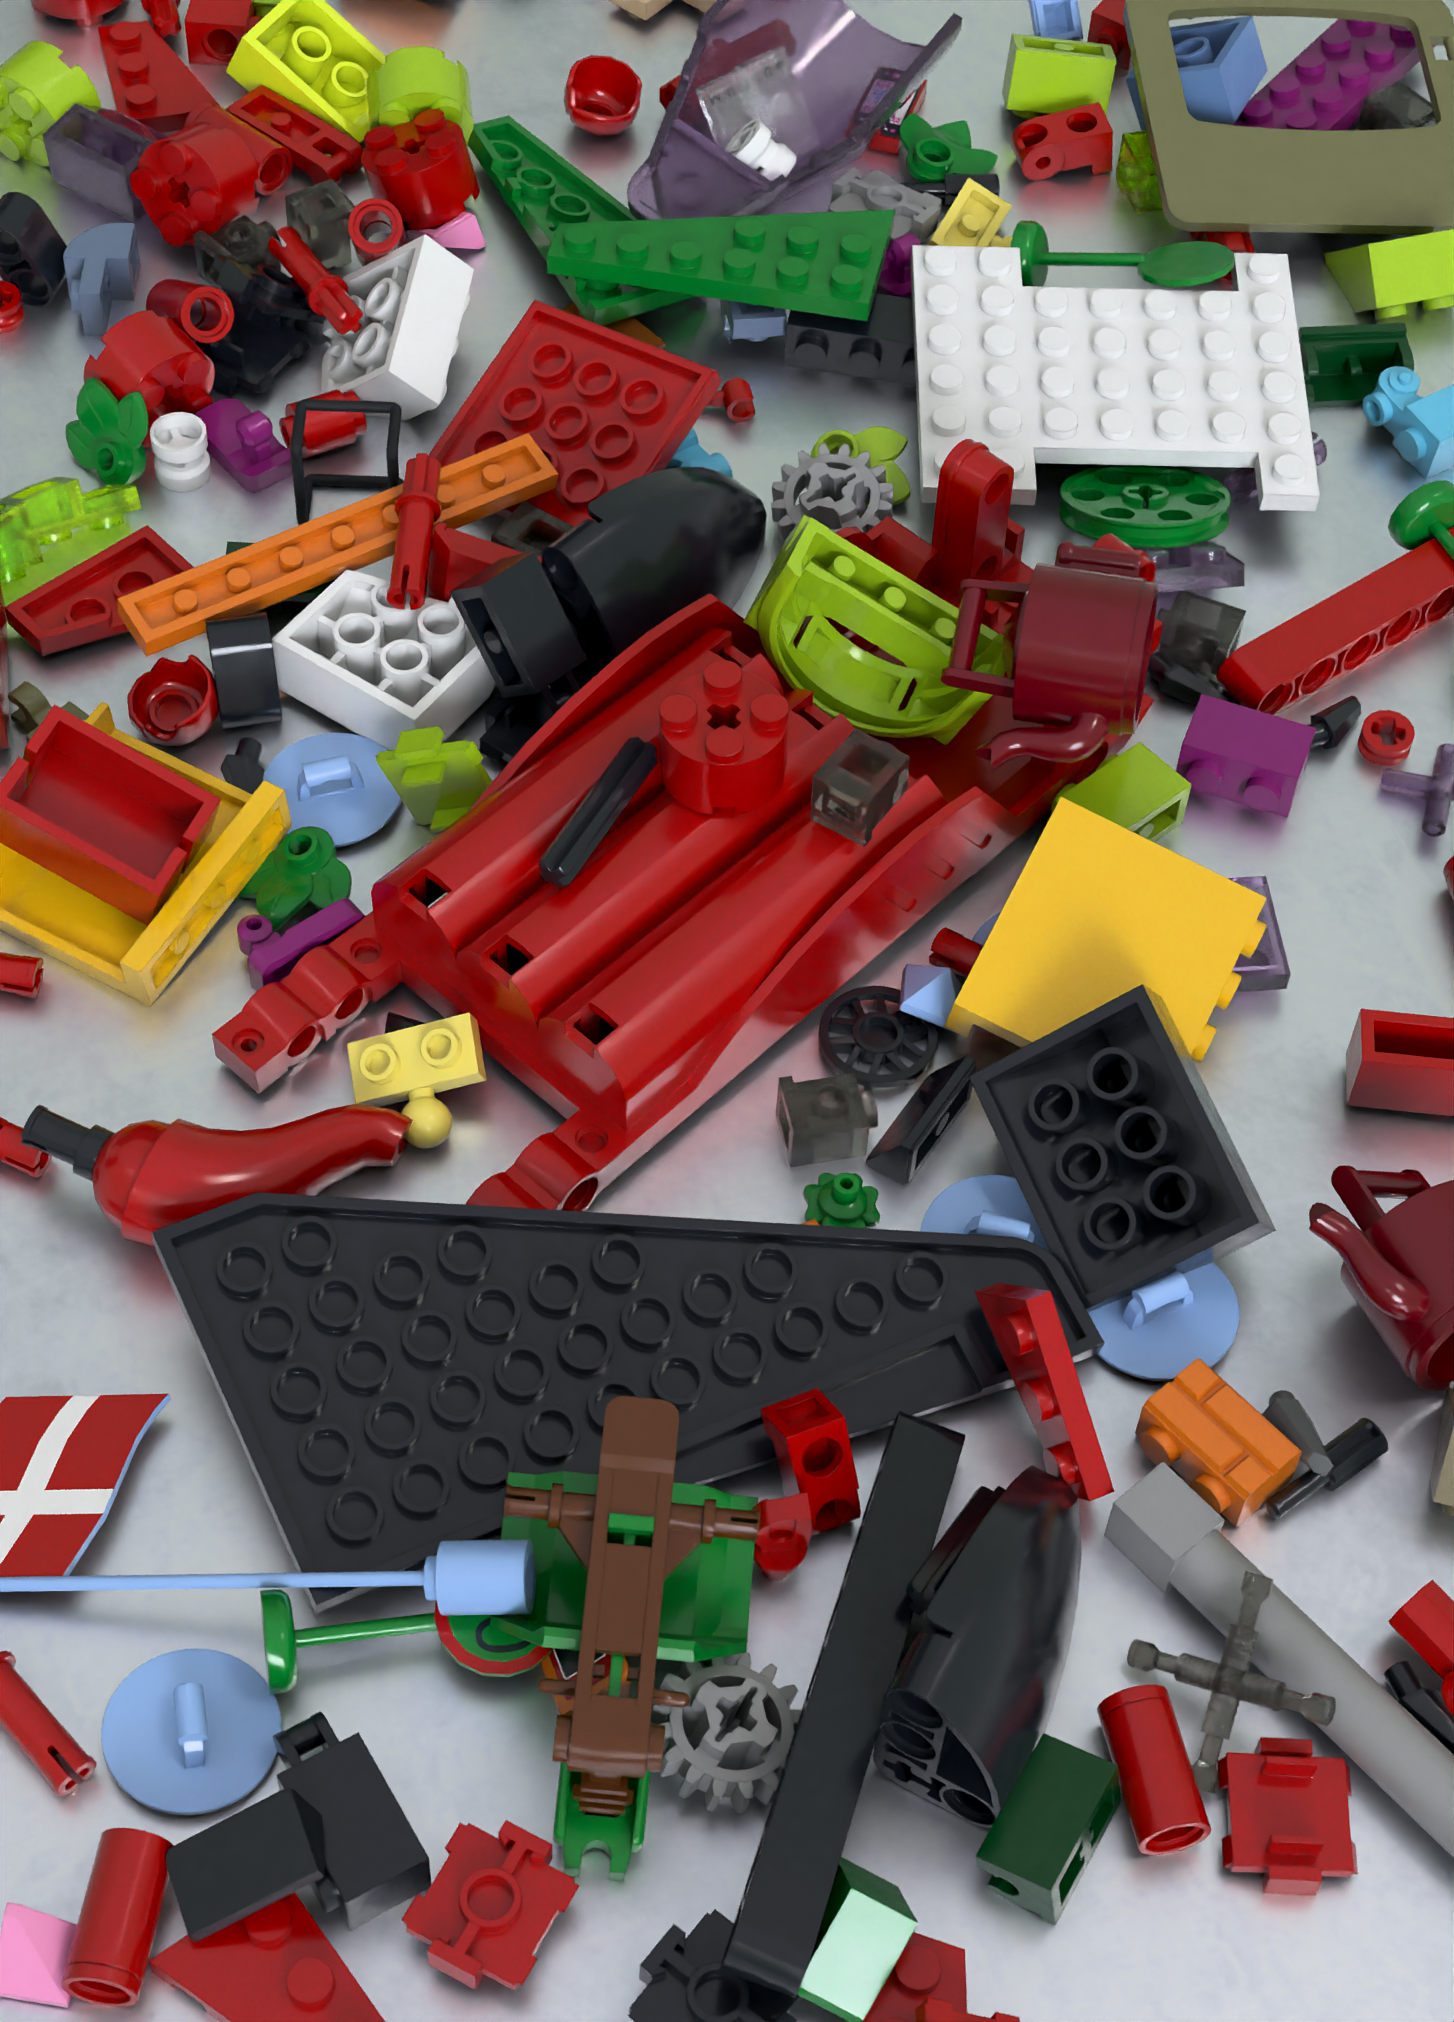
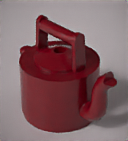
(1069, 652)
(1398, 1264)

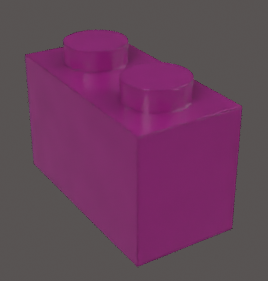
(1245, 755)

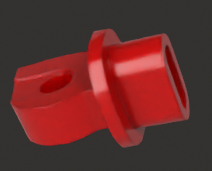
(782, 1535)

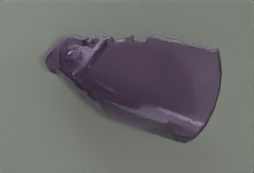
(848, 78)

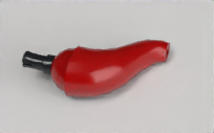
(176, 1170)

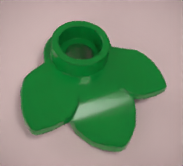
(941, 150)
(109, 433)
(296, 873)

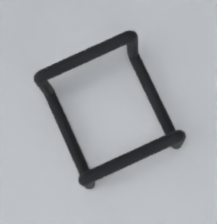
(304, 486)

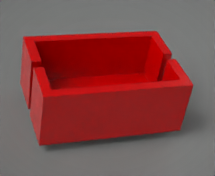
(103, 815)

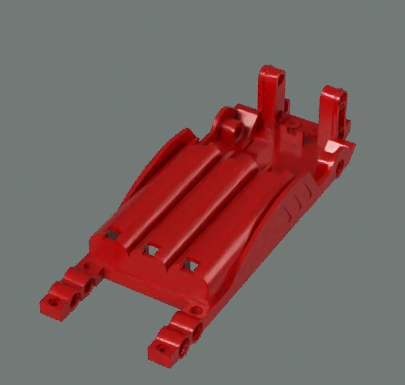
(682, 922)

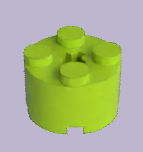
(415, 82)
(34, 95)

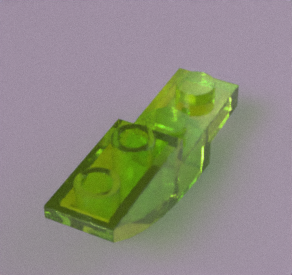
(48, 512)

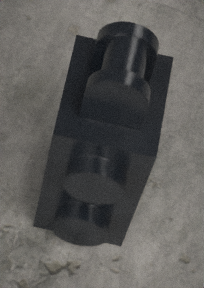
(522, 632)
(367, 1840)

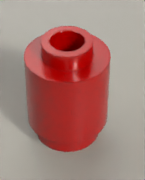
(325, 429)

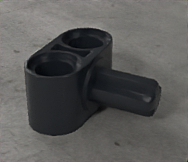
(30, 250)
(244, 670)

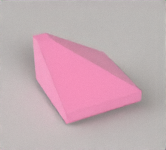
(457, 233)
(34, 1955)

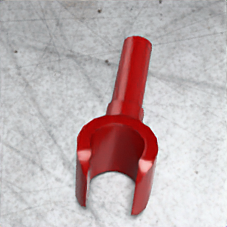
(736, 398)

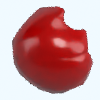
(602, 95)
(174, 702)

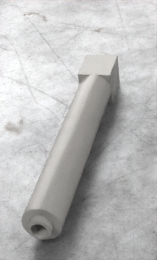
(1180, 1545)

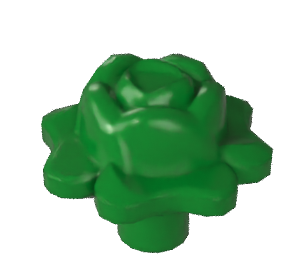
(841, 1201)

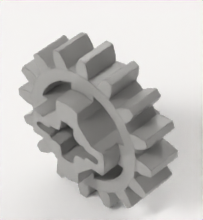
(834, 493)
(747, 1758)

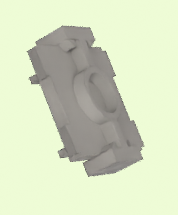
(877, 191)

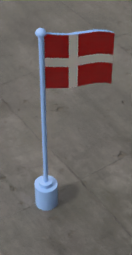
(65, 1468)

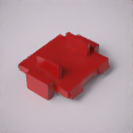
(1287, 1816)
(490, 1905)

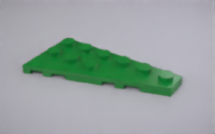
(551, 191)
(775, 260)

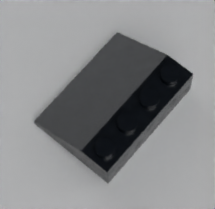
(1121, 1150)

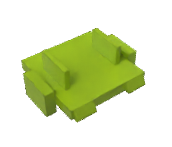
(435, 777)

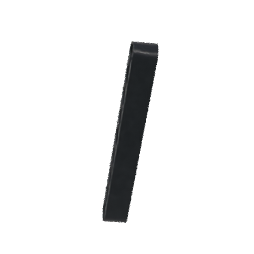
(842, 1710)

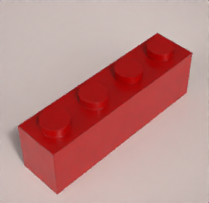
(1401, 1062)

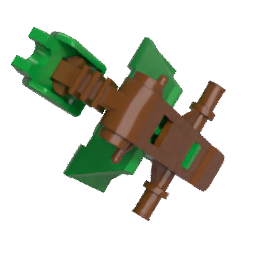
(622, 1573)

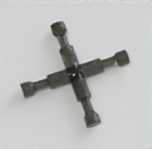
(1231, 1681)

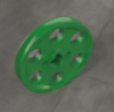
(1179, 509)

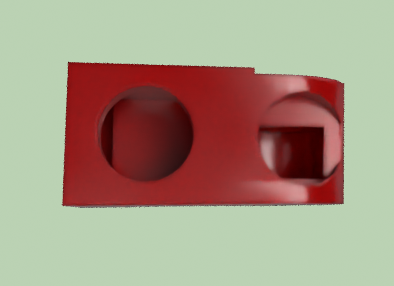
(1064, 142)
(815, 1457)

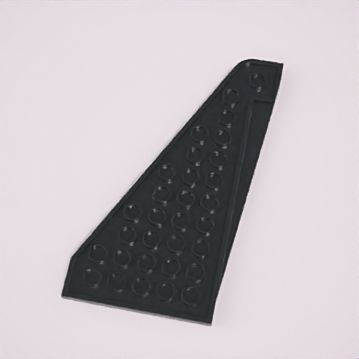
(428, 1349)

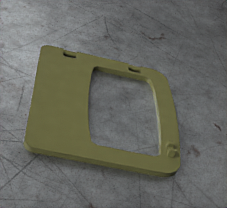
(1296, 178)

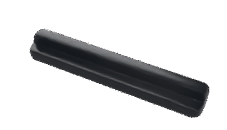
(597, 812)
(944, 1555)

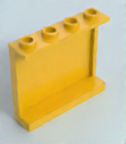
(1099, 919)
(113, 945)

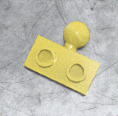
(973, 219)
(414, 1067)

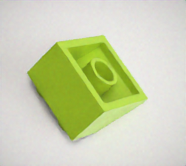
(1397, 273)

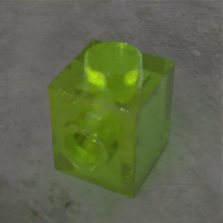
(1137, 173)

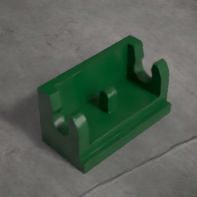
(1347, 360)
(1050, 1827)

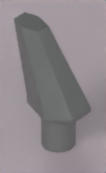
(1293, 1422)

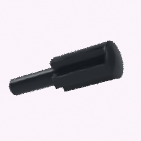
(953, 184)
(1349, 1454)

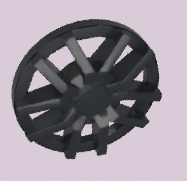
(875, 1038)

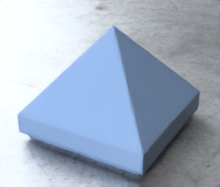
(1056, 19)
(928, 992)

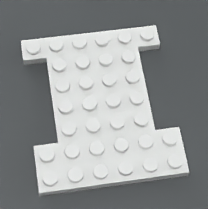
(1110, 373)

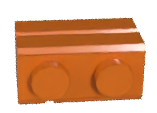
(1216, 1442)

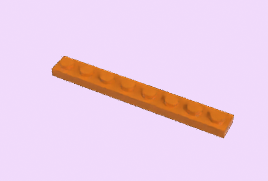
(327, 547)

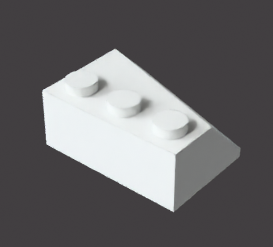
(407, 332)
(381, 664)

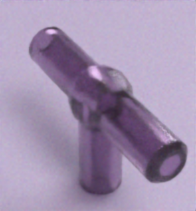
(1436, 788)

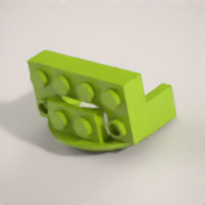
(834, 579)

